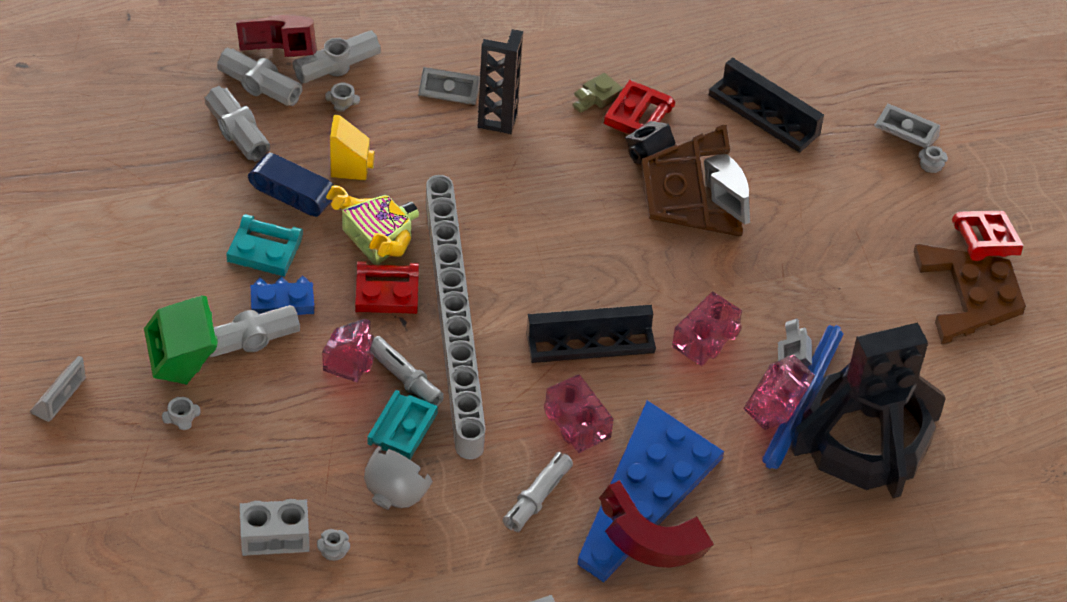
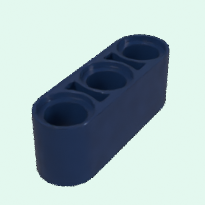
(291, 184)

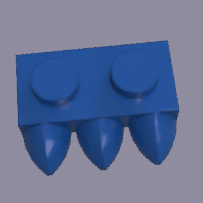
(280, 294)

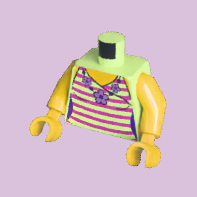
(375, 224)

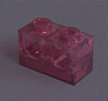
(707, 329)
(779, 392)
(578, 413)

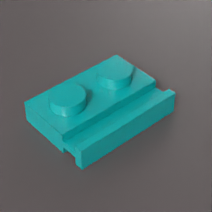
(402, 424)

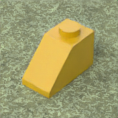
(349, 151)

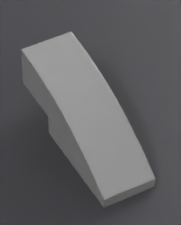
(728, 186)

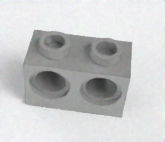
(275, 534)

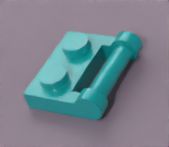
(261, 252)

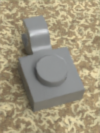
(796, 343)

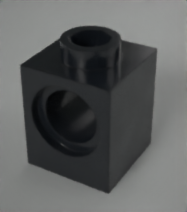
(649, 140)

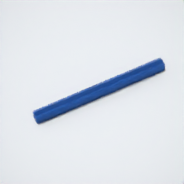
(785, 432)

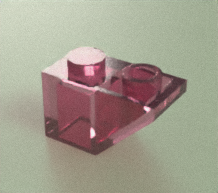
(349, 351)

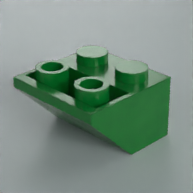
(180, 339)

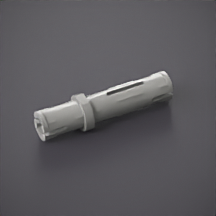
(414, 380)
(530, 500)

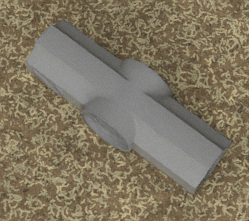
(336, 57)
(259, 77)
(237, 123)
(255, 330)

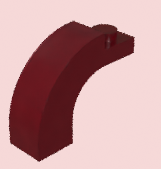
(285, 32)
(647, 541)

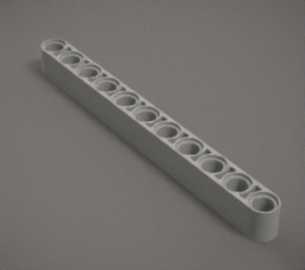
(455, 318)

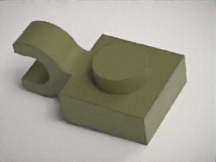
(599, 91)

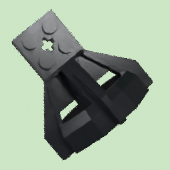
(879, 383)

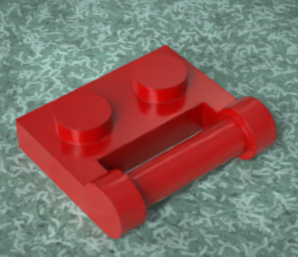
(633, 103)
(996, 230)
(387, 295)

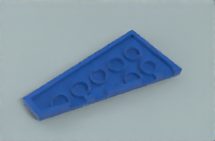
(658, 473)

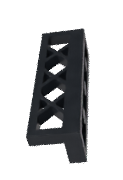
(511, 83)
(772, 102)
(589, 327)

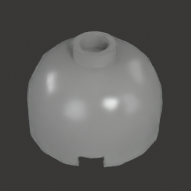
(394, 480)

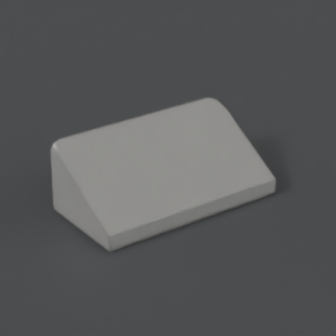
(449, 86)
(908, 126)
(60, 390)

